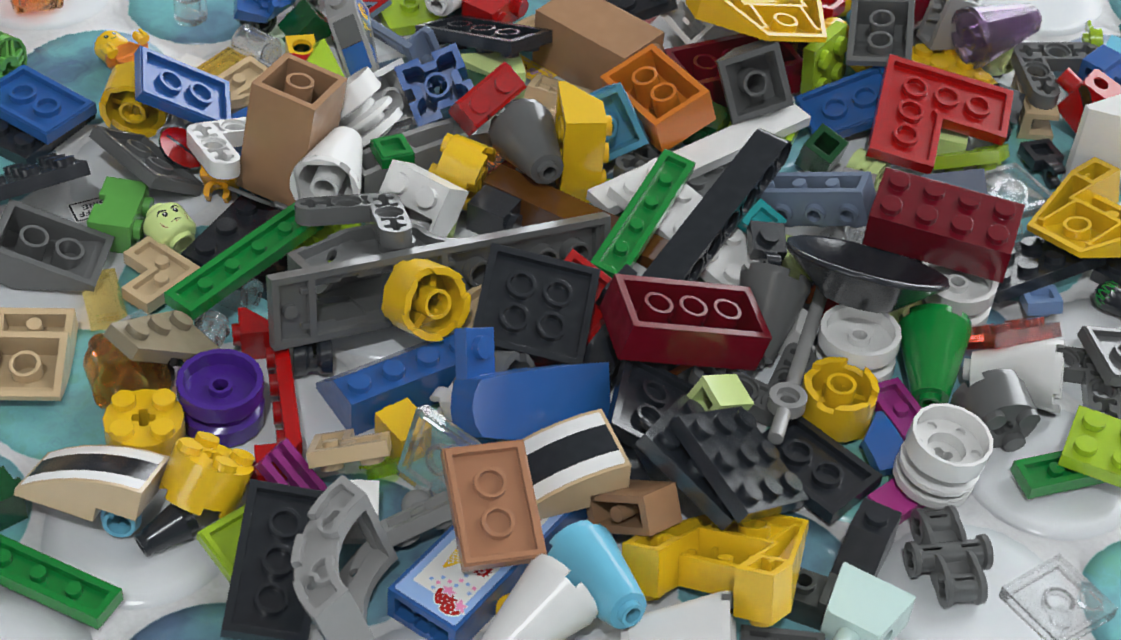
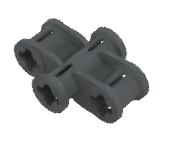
(948, 556)

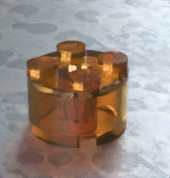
(113, 371)

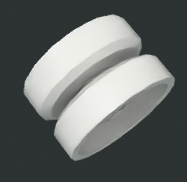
(966, 294)
(861, 337)

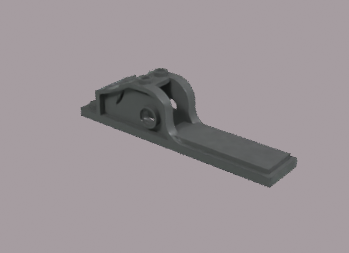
(359, 267)

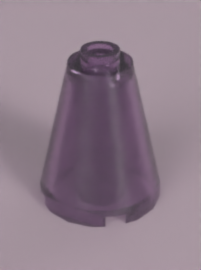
(992, 30)

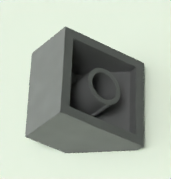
(754, 80)

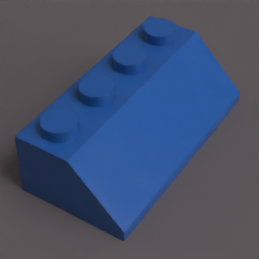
(383, 382)

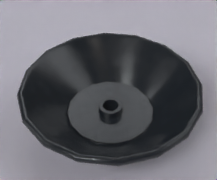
(863, 274)

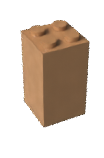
(590, 39)
(286, 117)

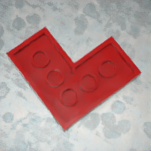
(922, 100)

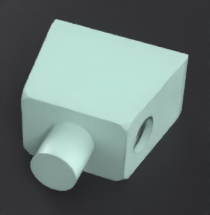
(865, 607)

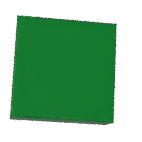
(391, 148)

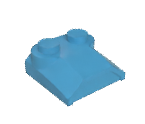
(626, 126)

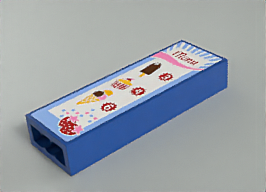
(453, 604)

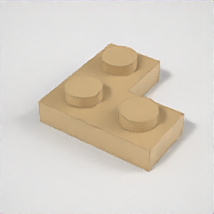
(159, 271)
(339, 447)

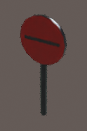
(174, 147)

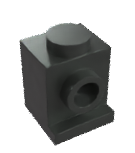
(811, 598)

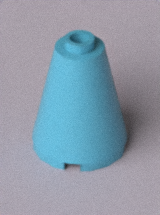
(600, 566)

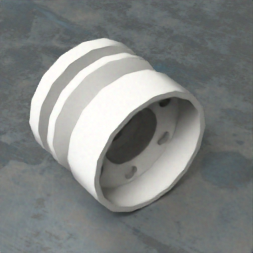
(364, 113)
(942, 456)

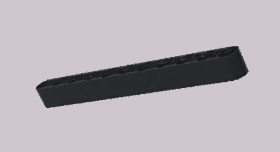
(708, 225)

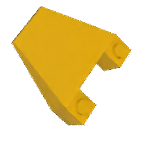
(765, 18)
(1083, 212)
(750, 558)

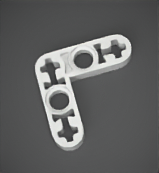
(214, 143)

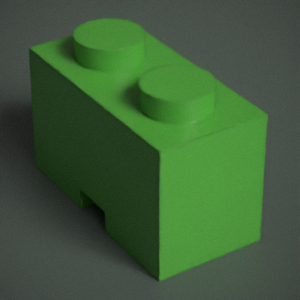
(121, 211)

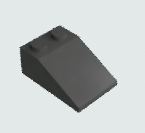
(880, 30)
(49, 251)

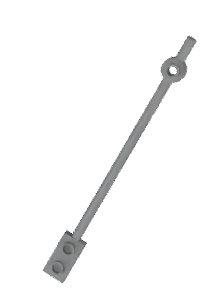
(788, 399)

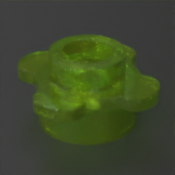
(383, 469)

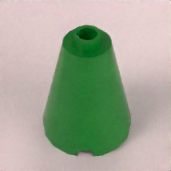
(933, 350)

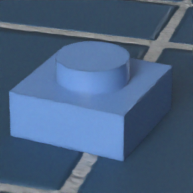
(1042, 302)

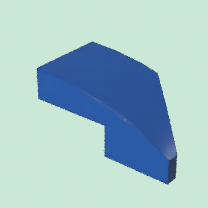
(260, 10)
(881, 443)

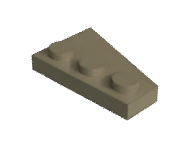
(159, 337)

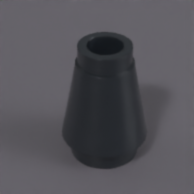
(166, 530)

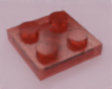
(1013, 333)

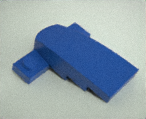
(522, 399)

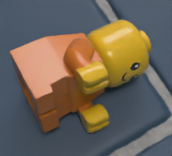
(116, 49)

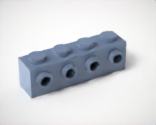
(822, 198)

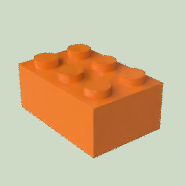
(663, 95)

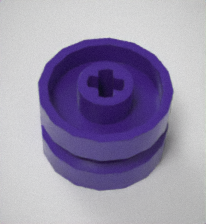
(222, 395)

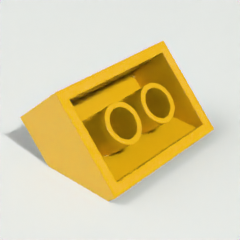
(582, 140)

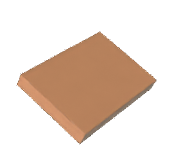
(492, 505)

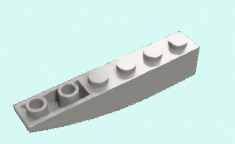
(426, 145)

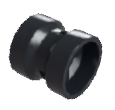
(306, 363)

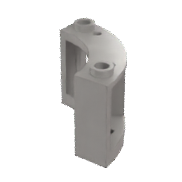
(332, 599)

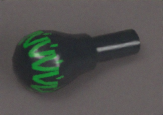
(1108, 297)

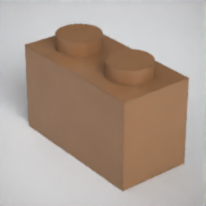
(637, 510)

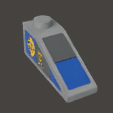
(352, 34)

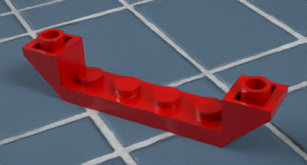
(253, 337)

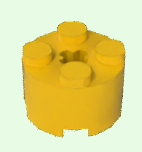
(121, 108)
(463, 163)
(425, 299)
(840, 398)
(144, 420)
(206, 475)

